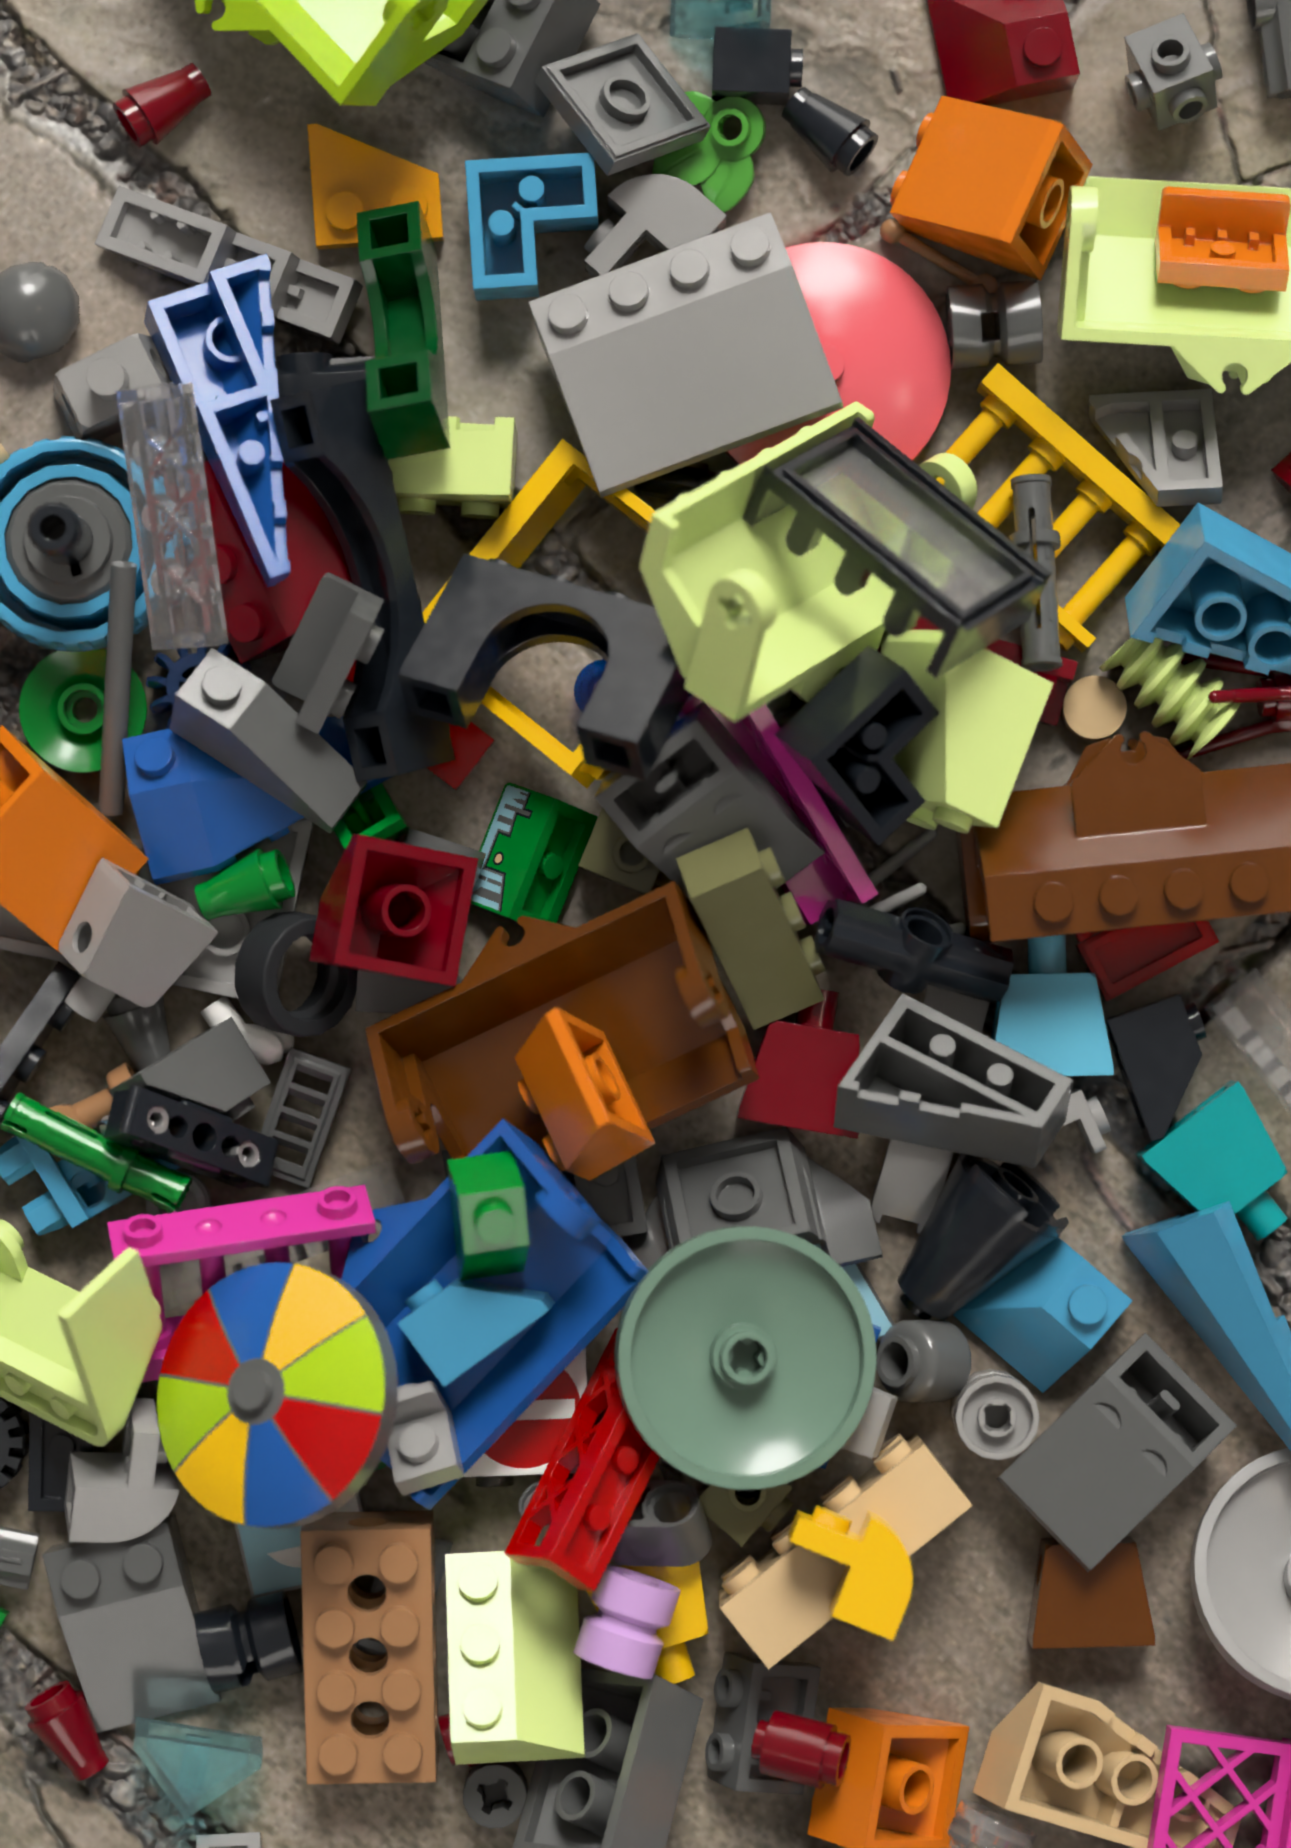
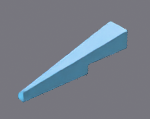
(1216, 1288)

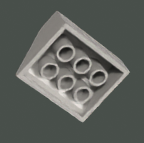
(685, 354)

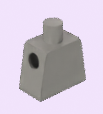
(90, 385)
(129, 940)

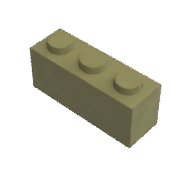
(753, 927)

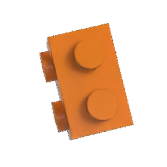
(1222, 239)

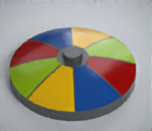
(277, 1395)

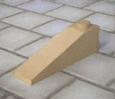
(1085, 1771)

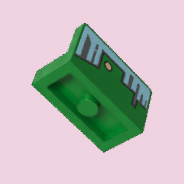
(531, 854)

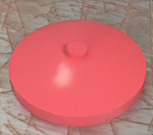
(878, 342)

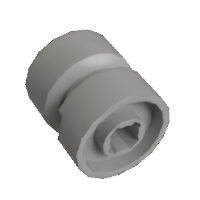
(995, 1414)

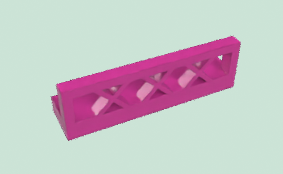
(837, 870)

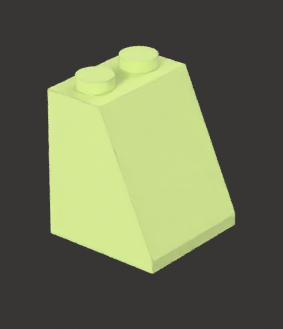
(977, 741)

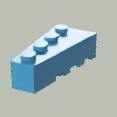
(1217, 594)

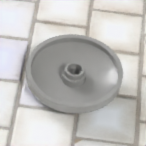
(1245, 1572)

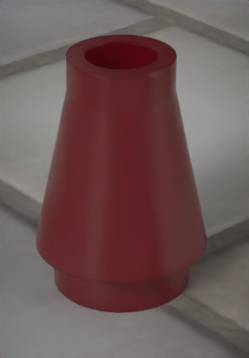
(160, 104)
(67, 1728)

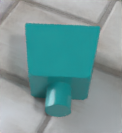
(1219, 1157)

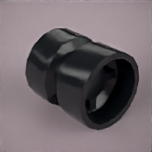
(248, 1642)

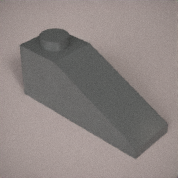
(256, 736)

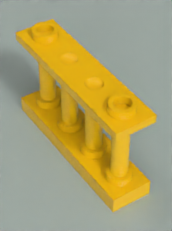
(1099, 489)

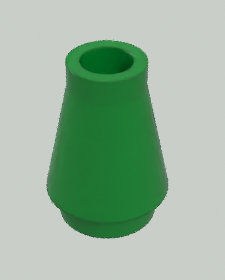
(248, 886)

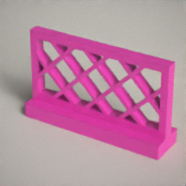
(1275, 1820)

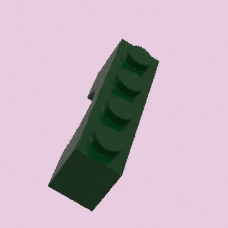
(404, 298)

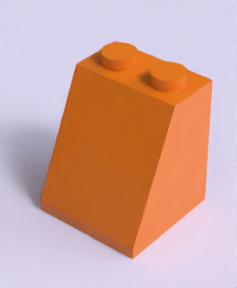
(990, 184)
(50, 842)

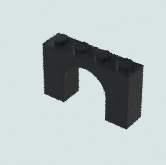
(500, 610)

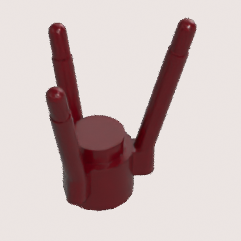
(1270, 695)

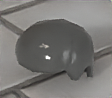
(36, 311)

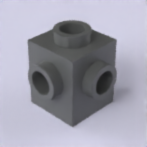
(1171, 72)

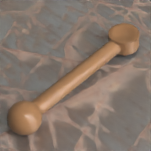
(893, 232)

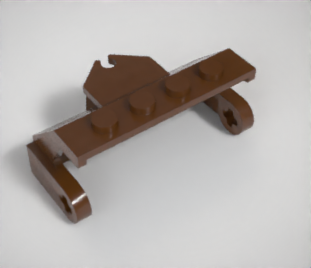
(1130, 847)
(631, 973)

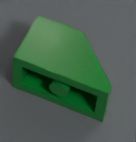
(488, 1215)

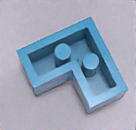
(515, 201)

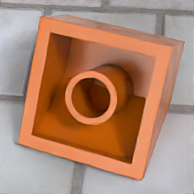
(580, 1096)
(896, 1781)

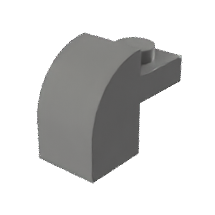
(655, 210)
(124, 1492)

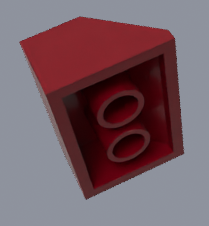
(264, 618)

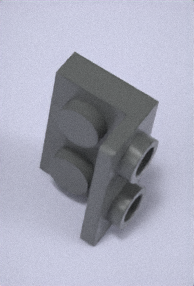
(744, 1696)

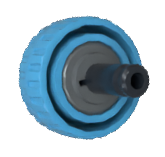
(60, 530)

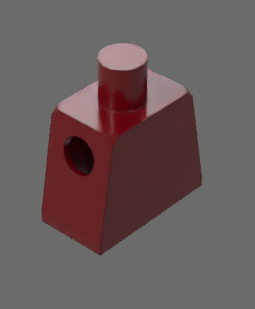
(801, 1071)

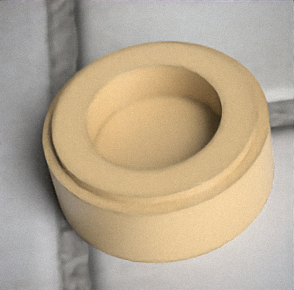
(1093, 708)

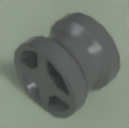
(499, 1783)

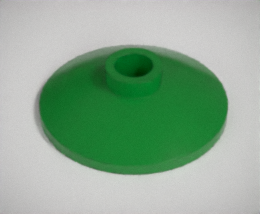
(50, 703)

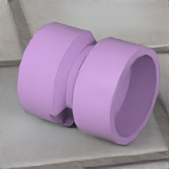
(626, 1624)

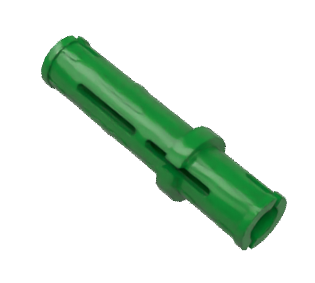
(88, 1149)

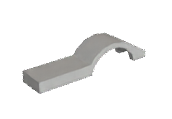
(917, 1173)

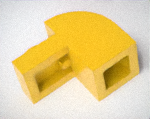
(876, 1571)

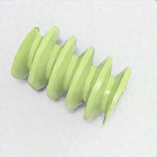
(1173, 689)

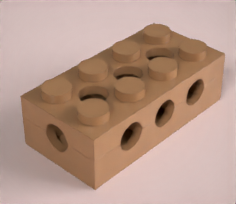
(338, 1677)

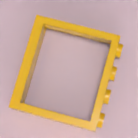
(514, 539)

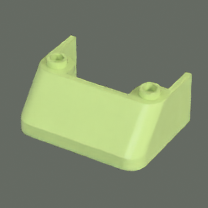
(73, 1351)

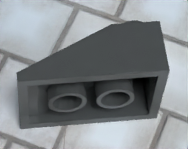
(130, 1625)

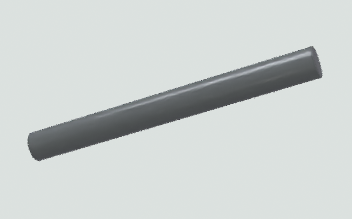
(117, 686)

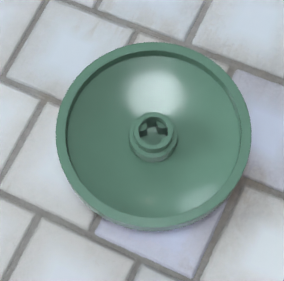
(745, 1357)

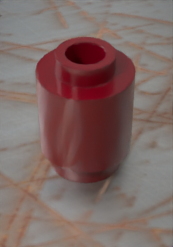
(801, 1749)

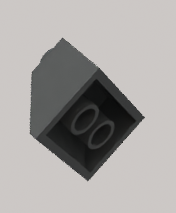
(631, 1770)

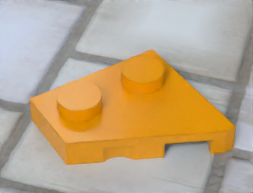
(362, 178)

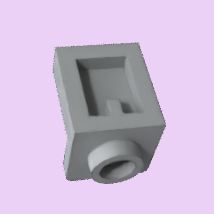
(423, 1439)

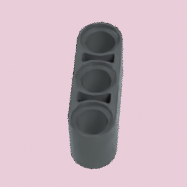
(663, 1530)

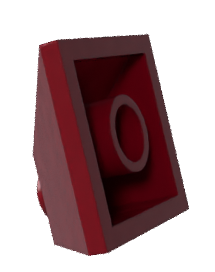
(1003, 48)
(395, 911)

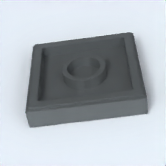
(622, 104)

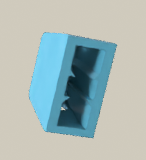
(1054, 1014)

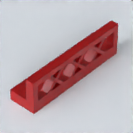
(601, 1496)

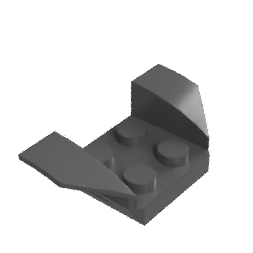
(760, 1184)

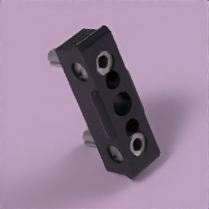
(190, 1137)

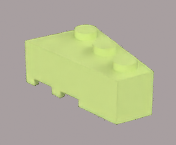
(470, 474)

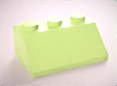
(512, 1661)

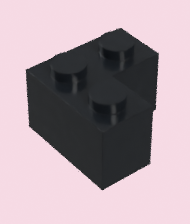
(849, 739)

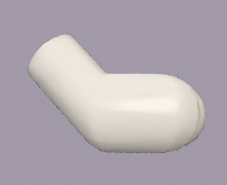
(265, 1044)

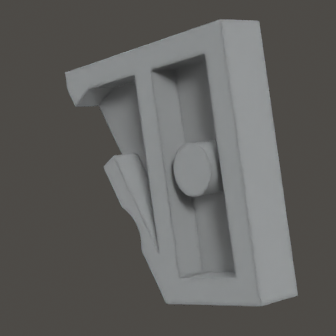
(1164, 442)

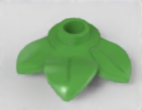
(719, 164)

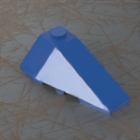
(200, 811)

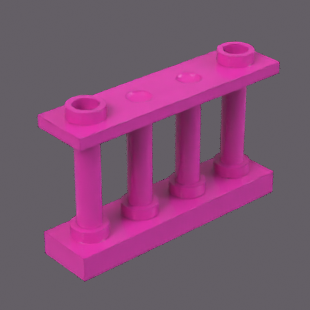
(240, 1228)

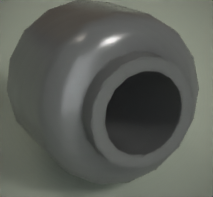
(924, 1361)

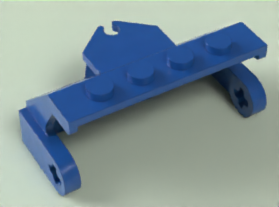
(568, 1256)

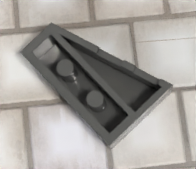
(951, 1089)

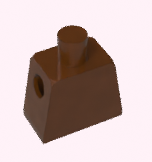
(1089, 1607)

